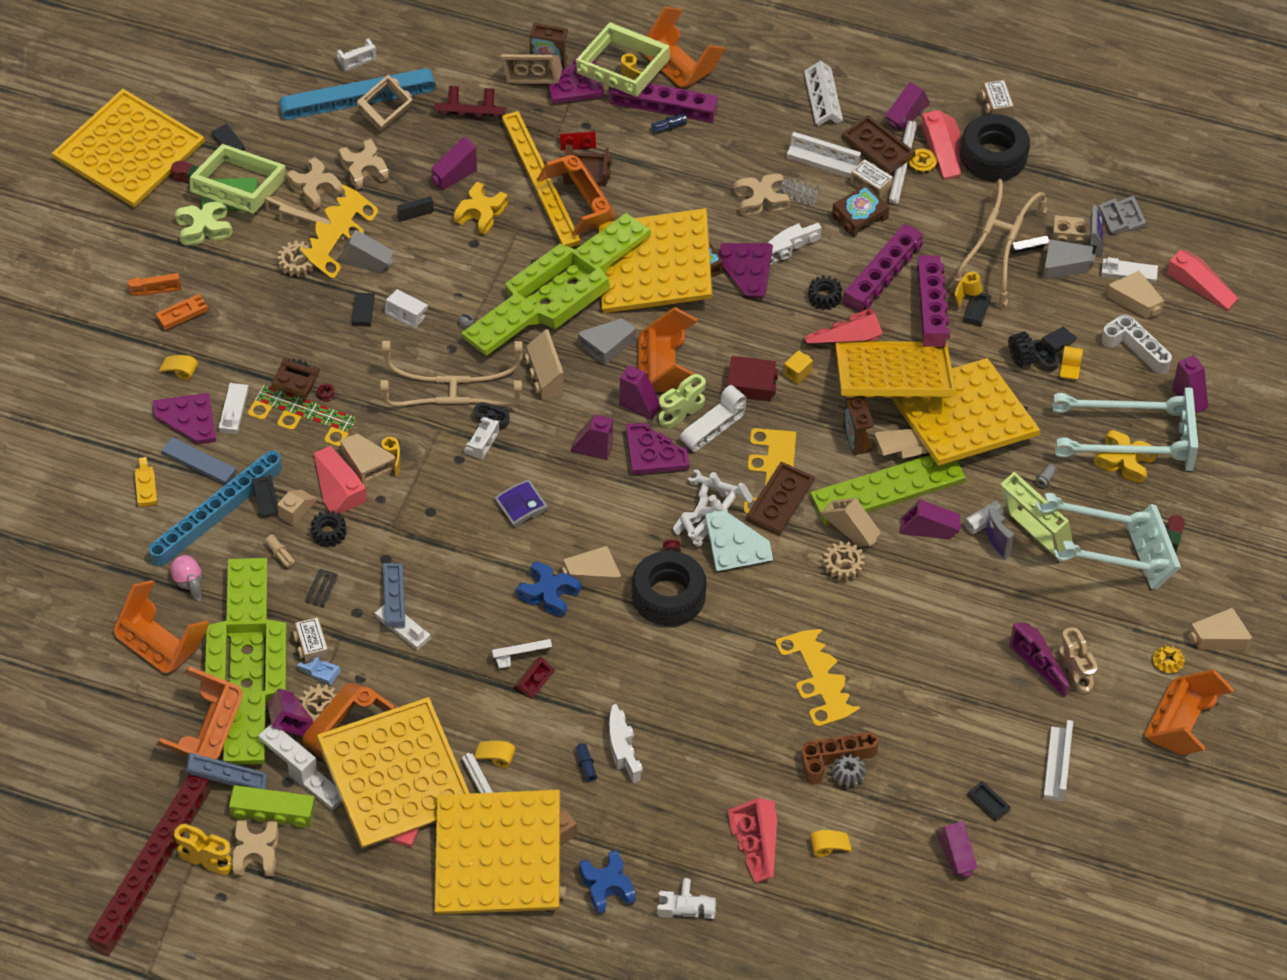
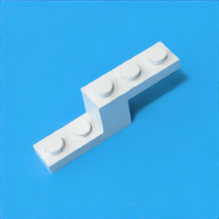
(301, 766)

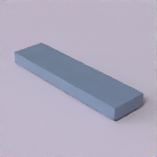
(199, 461)
(393, 595)
(225, 772)

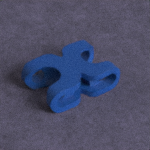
(548, 589)
(607, 881)

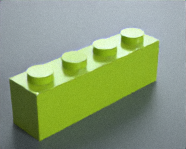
(272, 806)

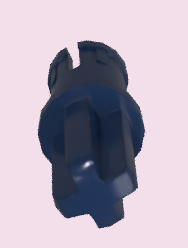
(669, 123)
(586, 762)

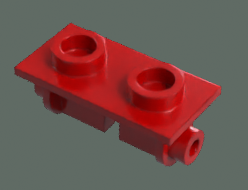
(579, 140)

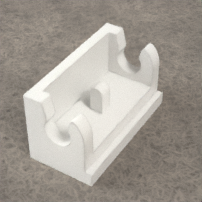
(357, 56)
(405, 308)
(482, 439)

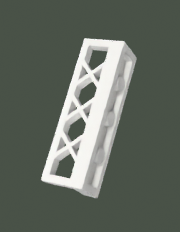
(826, 90)
(823, 157)
(1058, 762)

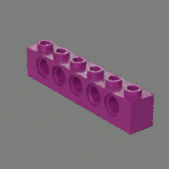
(669, 102)
(883, 268)
(932, 301)

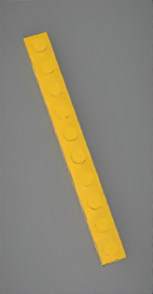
(545, 189)

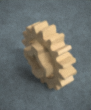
(295, 258)
(844, 560)
(315, 698)

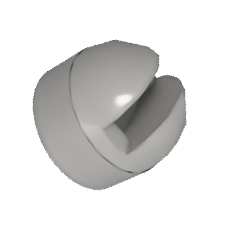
(466, 321)

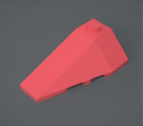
(944, 141)
(1199, 277)
(860, 327)
(338, 482)
(756, 831)

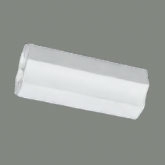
(978, 520)

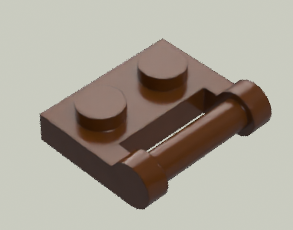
(293, 382)

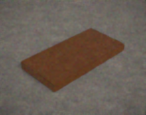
(878, 144)
(780, 498)

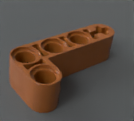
(868, 748)

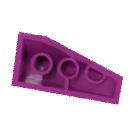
(1033, 649)

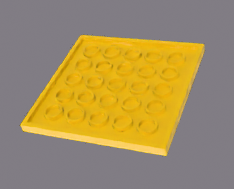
(128, 147)
(664, 267)
(894, 369)
(974, 421)
(392, 770)
(498, 852)

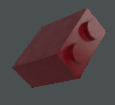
(753, 377)

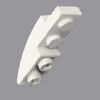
(793, 238)
(621, 744)

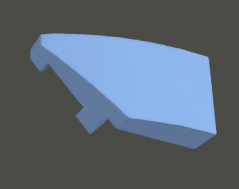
(320, 670)

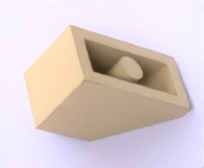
(295, 506)

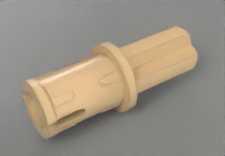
(279, 551)

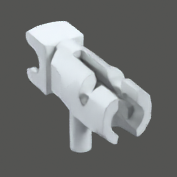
(685, 903)

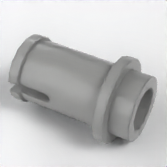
(1044, 478)

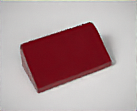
(534, 678)

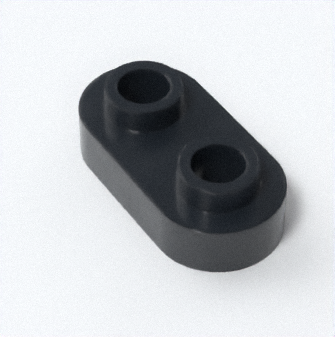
(1045, 357)
(493, 413)

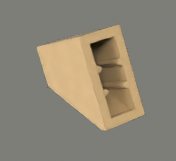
(1136, 295)
(366, 458)
(852, 521)
(593, 568)
(1220, 632)

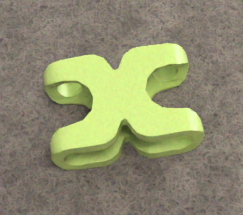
(203, 223)
(682, 401)

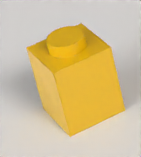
(798, 367)

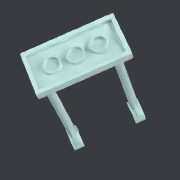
(1176, 406)
(1147, 533)

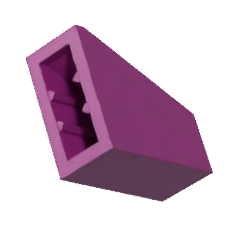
(907, 106)
(455, 164)
(1191, 375)
(637, 393)
(595, 438)
(930, 521)
(288, 713)
(957, 848)

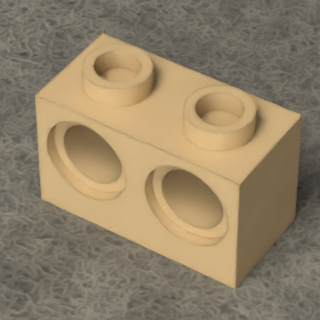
(1071, 230)

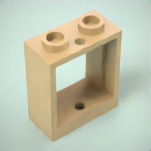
(372, 115)

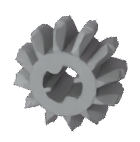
(848, 771)

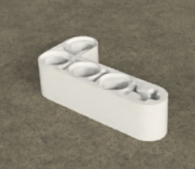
(1141, 342)
(716, 420)

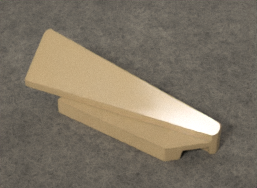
(294, 214)
(901, 441)

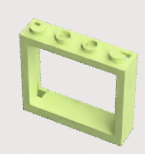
(630, 40)
(231, 195)
(1039, 525)

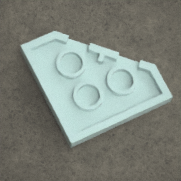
(734, 542)

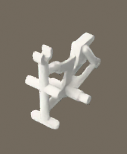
(689, 518)

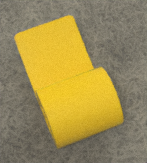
(629, 66)
(970, 285)
(1071, 363)
(181, 364)
(392, 446)
(499, 751)
(826, 840)

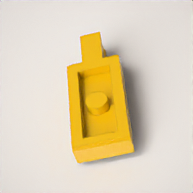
(145, 484)

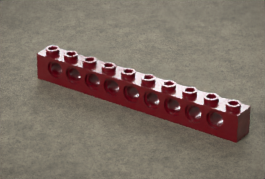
(148, 866)

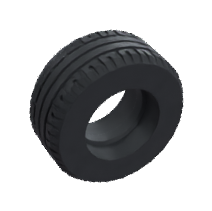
(998, 130)
(668, 609)

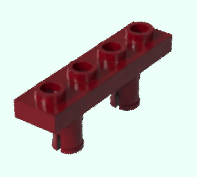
(479, 110)

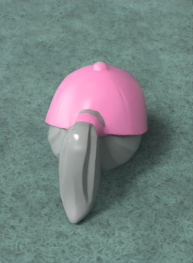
(187, 575)

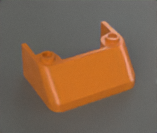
(681, 67)
(587, 186)
(658, 347)
(149, 639)
(224, 705)
(1180, 709)
(337, 711)

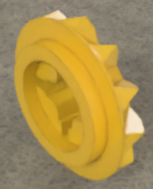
(923, 155)
(1168, 666)

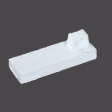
(1118, 269)
(233, 408)
(411, 633)
(503, 655)

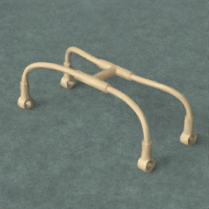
(996, 199)
(452, 380)

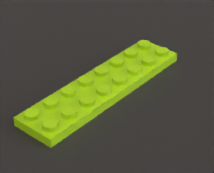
(891, 485)

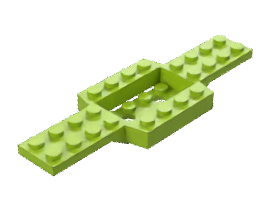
(588, 268)
(249, 627)

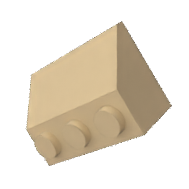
(532, 68)
(545, 366)

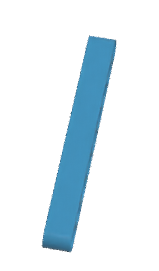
(347, 95)
(213, 509)

